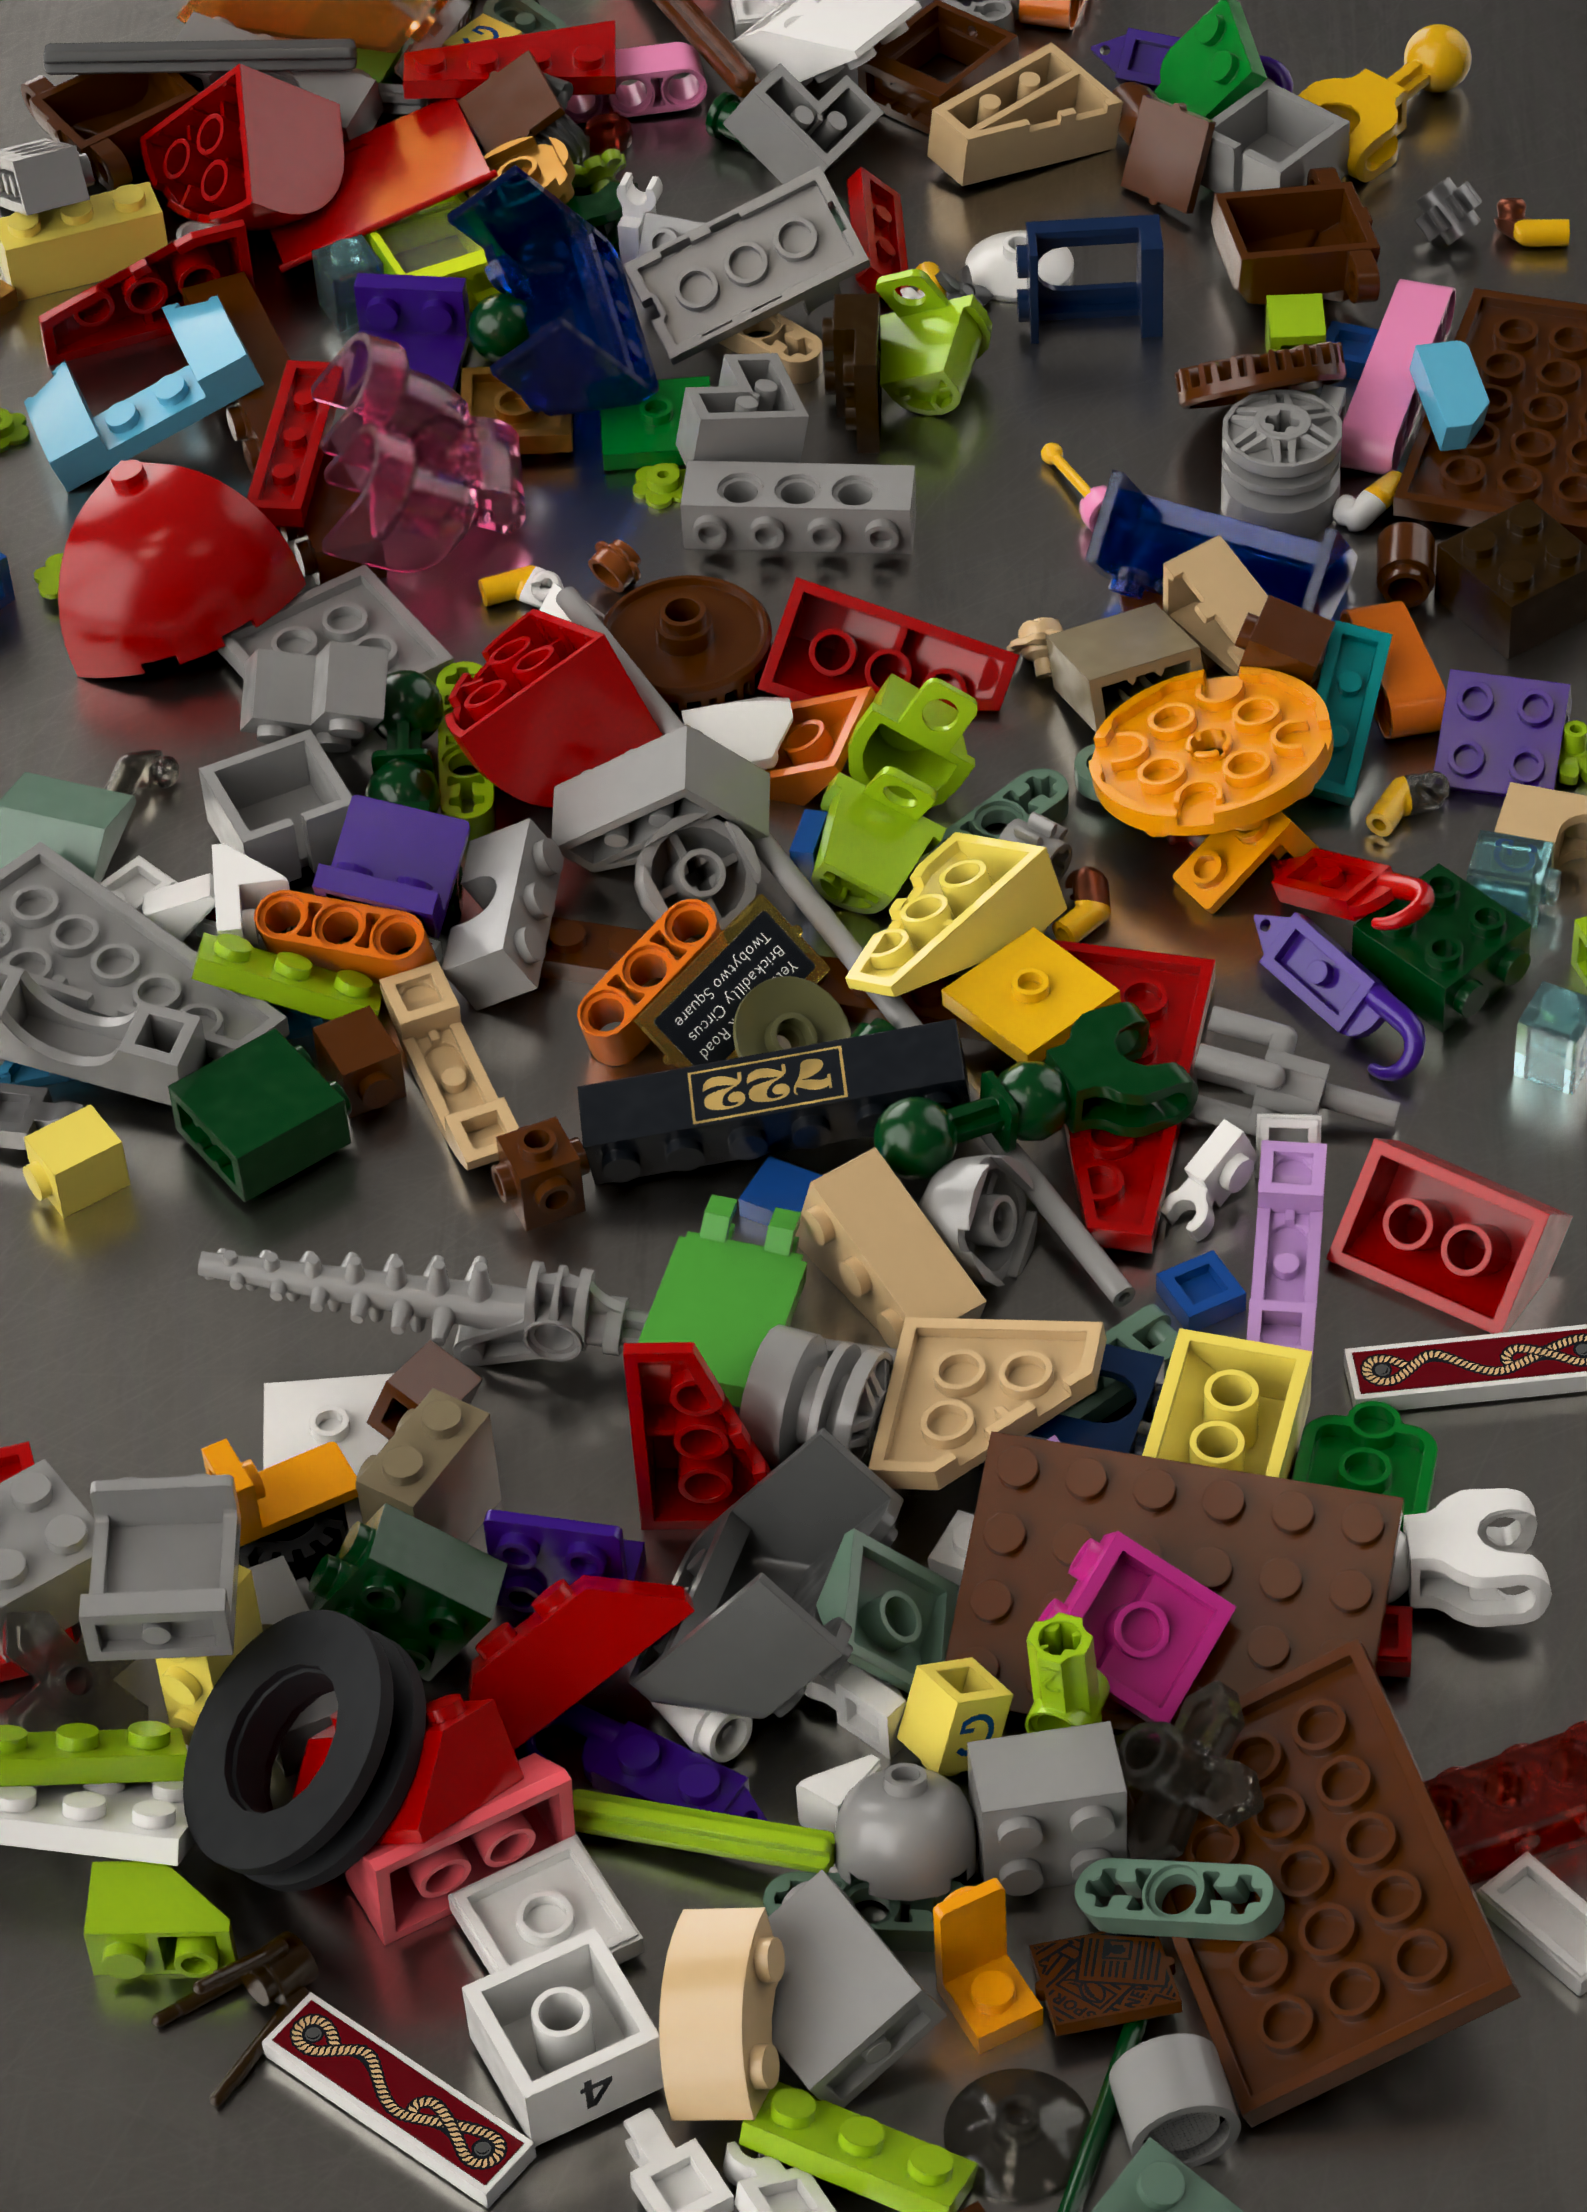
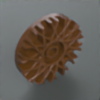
(1234, 378)
(693, 638)

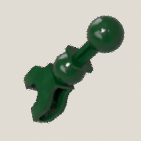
(499, 319)
(405, 769)
(1081, 1084)

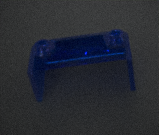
(580, 315)
(1143, 532)

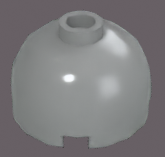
(697, 862)
(983, 1215)
(905, 1833)

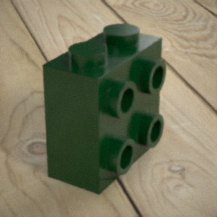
(1450, 956)
(261, 1113)
(411, 1586)

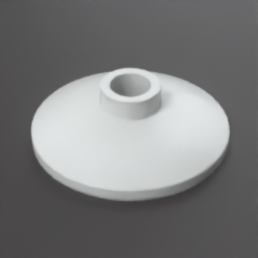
(994, 265)

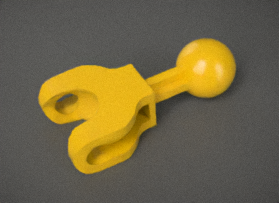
(1434, 61)

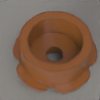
(615, 565)

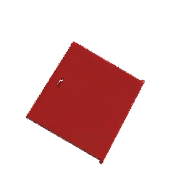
(390, 178)

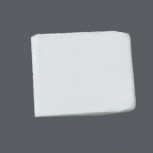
(181, 905)
(823, 1793)

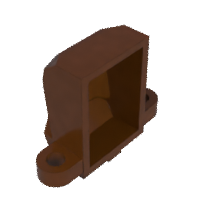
(106, 116)
(1298, 241)

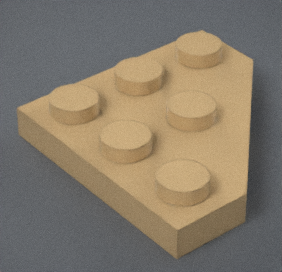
(972, 1378)

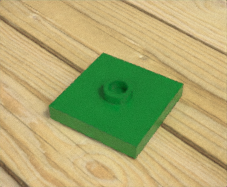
(647, 431)

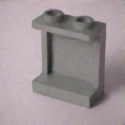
(162, 1568)
(843, 1994)

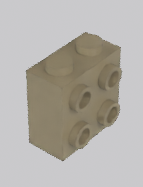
(1116, 658)
(435, 1467)

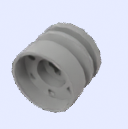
(1281, 461)
(799, 1391)

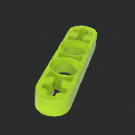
(450, 756)

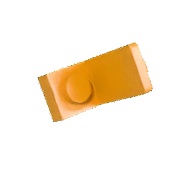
(1232, 856)
(286, 1490)
(975, 1970)

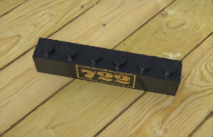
(766, 1101)

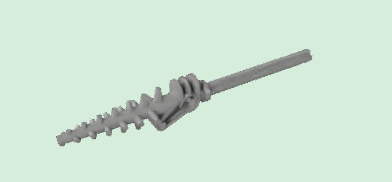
(496, 1322)

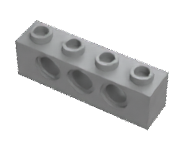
(43, 176)
(799, 507)

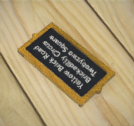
(697, 1010)

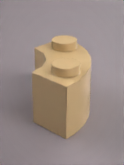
(719, 2014)

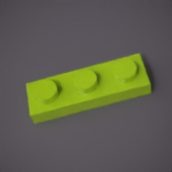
(282, 978)
(91, 1756)
(858, 2153)

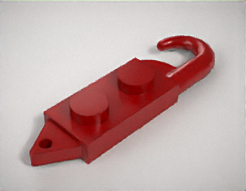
(1350, 888)

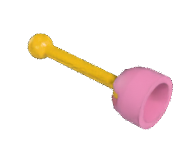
(1093, 497)

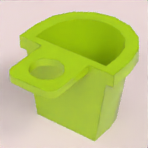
(929, 343)
(916, 735)
(872, 839)

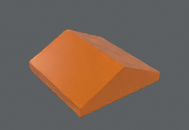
(816, 744)

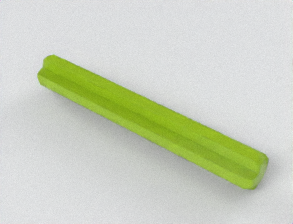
(703, 1831)

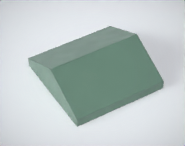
(67, 817)
(893, 1604)

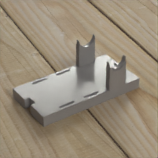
(767, 262)

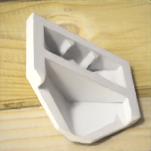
(746, 726)

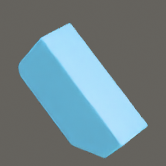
(1450, 392)

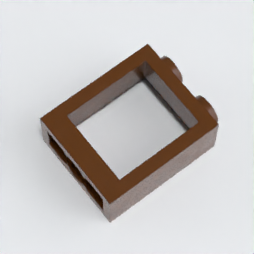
(910, 95)

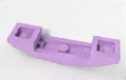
(1287, 1244)

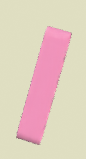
(655, 89)
(1386, 395)

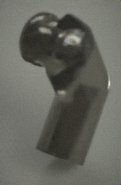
(142, 771)

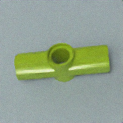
(1064, 1675)

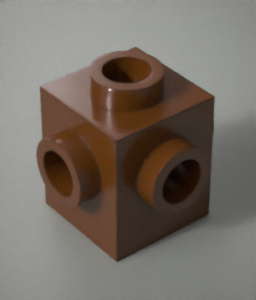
(541, 1173)

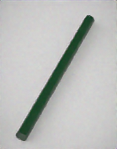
(1098, 2127)

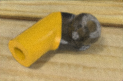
(1407, 797)

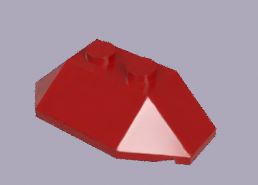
(570, 1647)

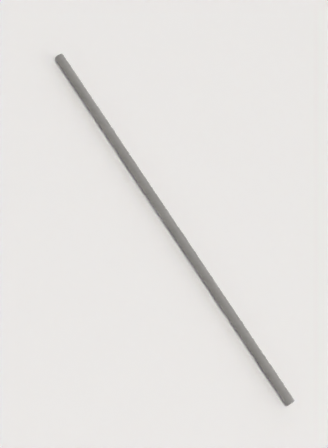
(847, 949)

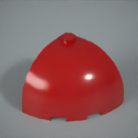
(248, 152)
(166, 570)
(546, 707)

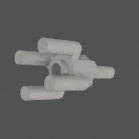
(1279, 1082)

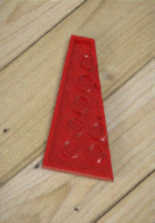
(1122, 1177)

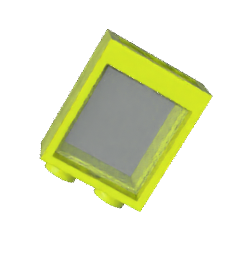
(433, 247)

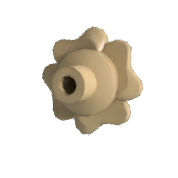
(1033, 645)

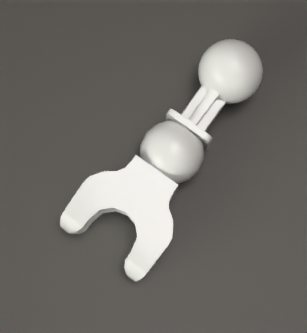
(1458, 1562)

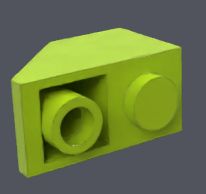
(152, 1923)

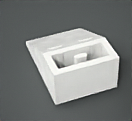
(822, 35)

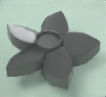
(963, 286)

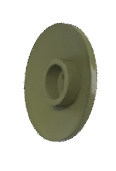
(790, 1009)

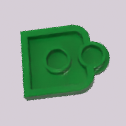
(1212, 63)
(1370, 1454)

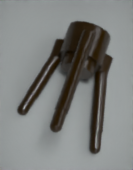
(270, 1974)

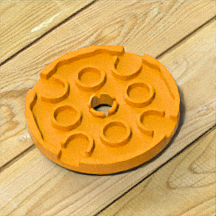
(1162, 750)

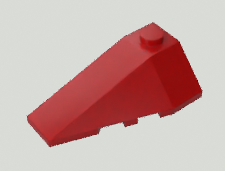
(130, 303)
(847, 644)
(685, 1438)

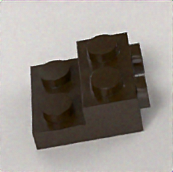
(855, 372)

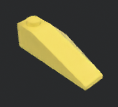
(962, 909)

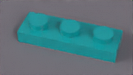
(1350, 691)

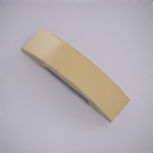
(446, 1064)

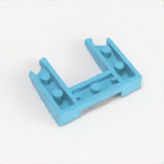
(88, 446)

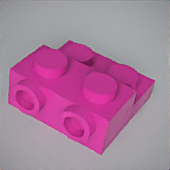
(1145, 1621)

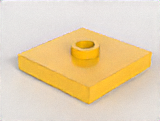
(1028, 996)

